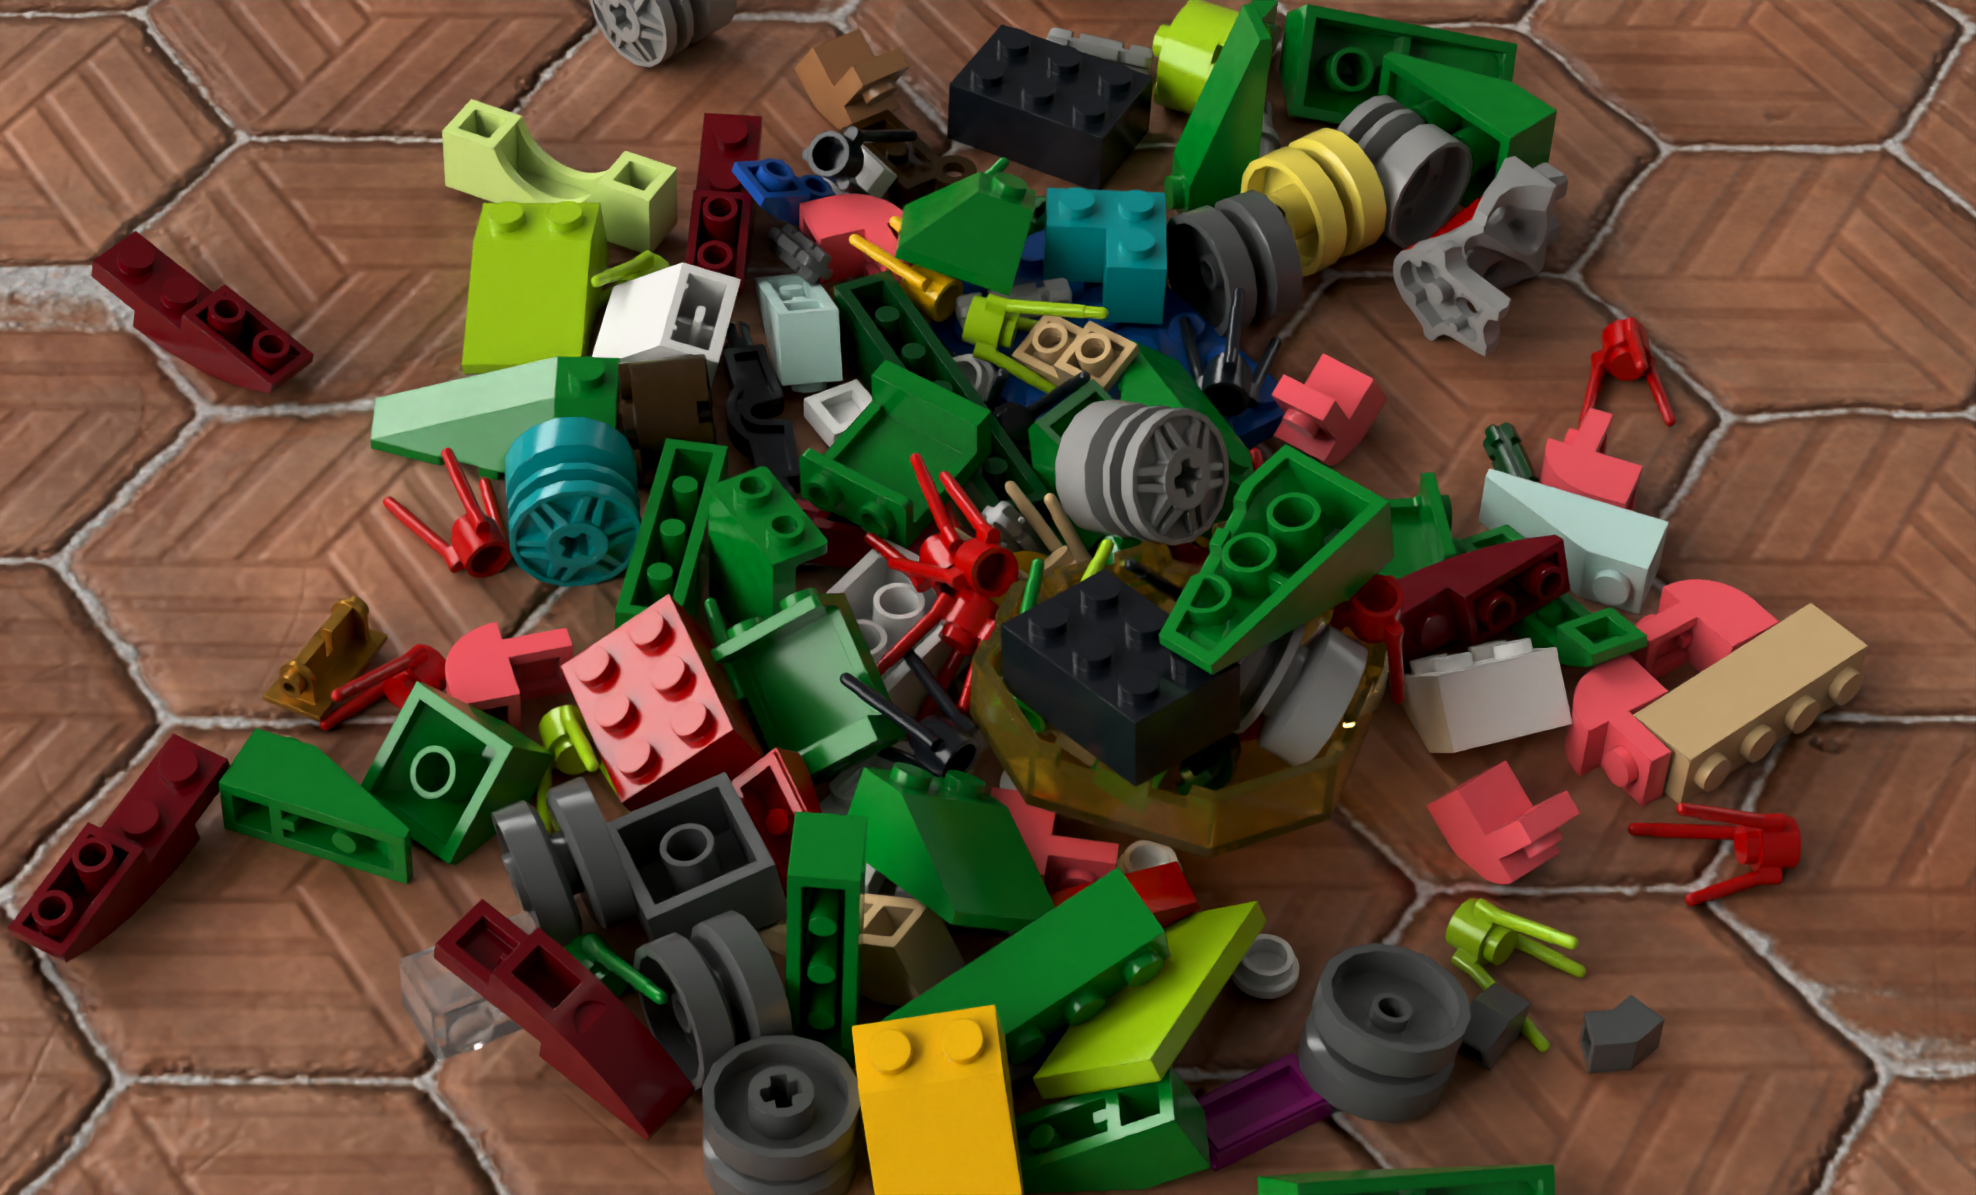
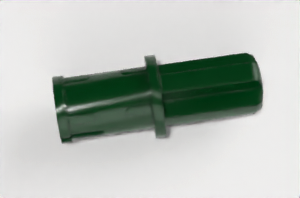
(1211, 766)

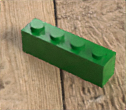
(674, 531)
(826, 928)
(1057, 966)

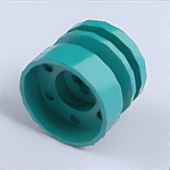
(572, 501)

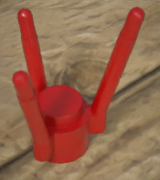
(1626, 357)
(476, 539)
(938, 548)
(978, 562)
(1374, 618)
(965, 623)
(392, 679)
(1760, 840)

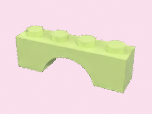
(498, 160)

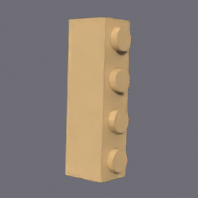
(1754, 699)

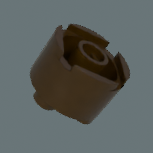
(668, 402)

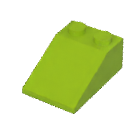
(533, 283)

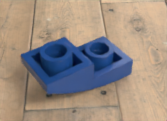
(778, 189)

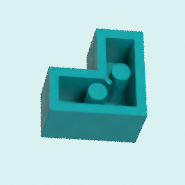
(1113, 242)

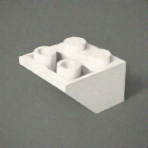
(668, 316)
(1485, 695)

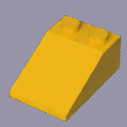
(938, 1104)

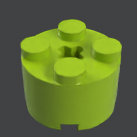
(1189, 52)

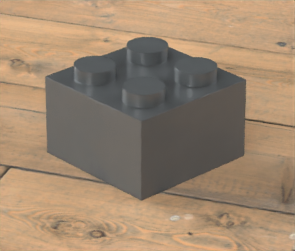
(697, 860)

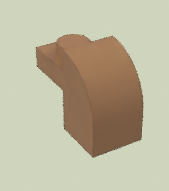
(849, 81)

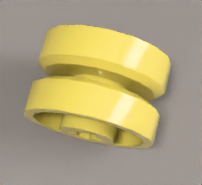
(1324, 194)

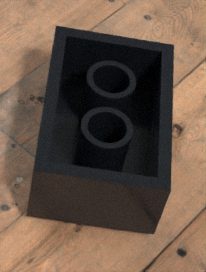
(1049, 107)
(1107, 683)

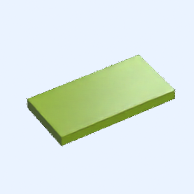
(1149, 1024)

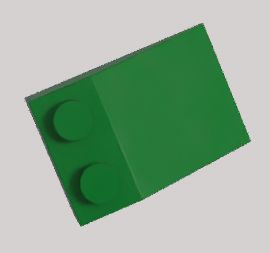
(1479, 110)
(950, 847)

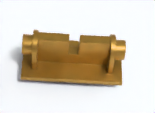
(327, 661)

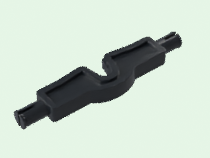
(751, 402)

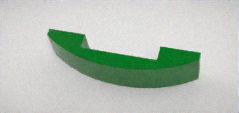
(1564, 623)

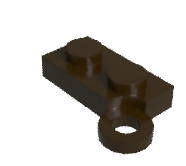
(913, 162)

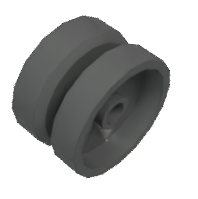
(1232, 247)
(571, 861)
(717, 990)
(1383, 1032)
(780, 1119)

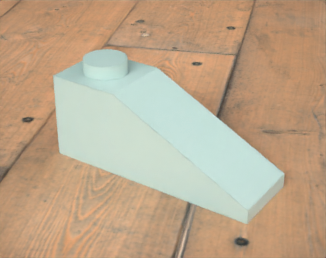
(800, 331)
(1607, 547)

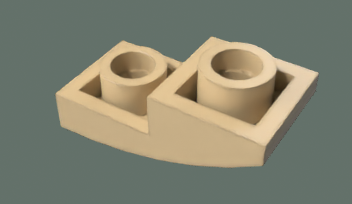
(1063, 350)

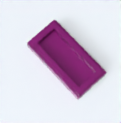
(1259, 1110)

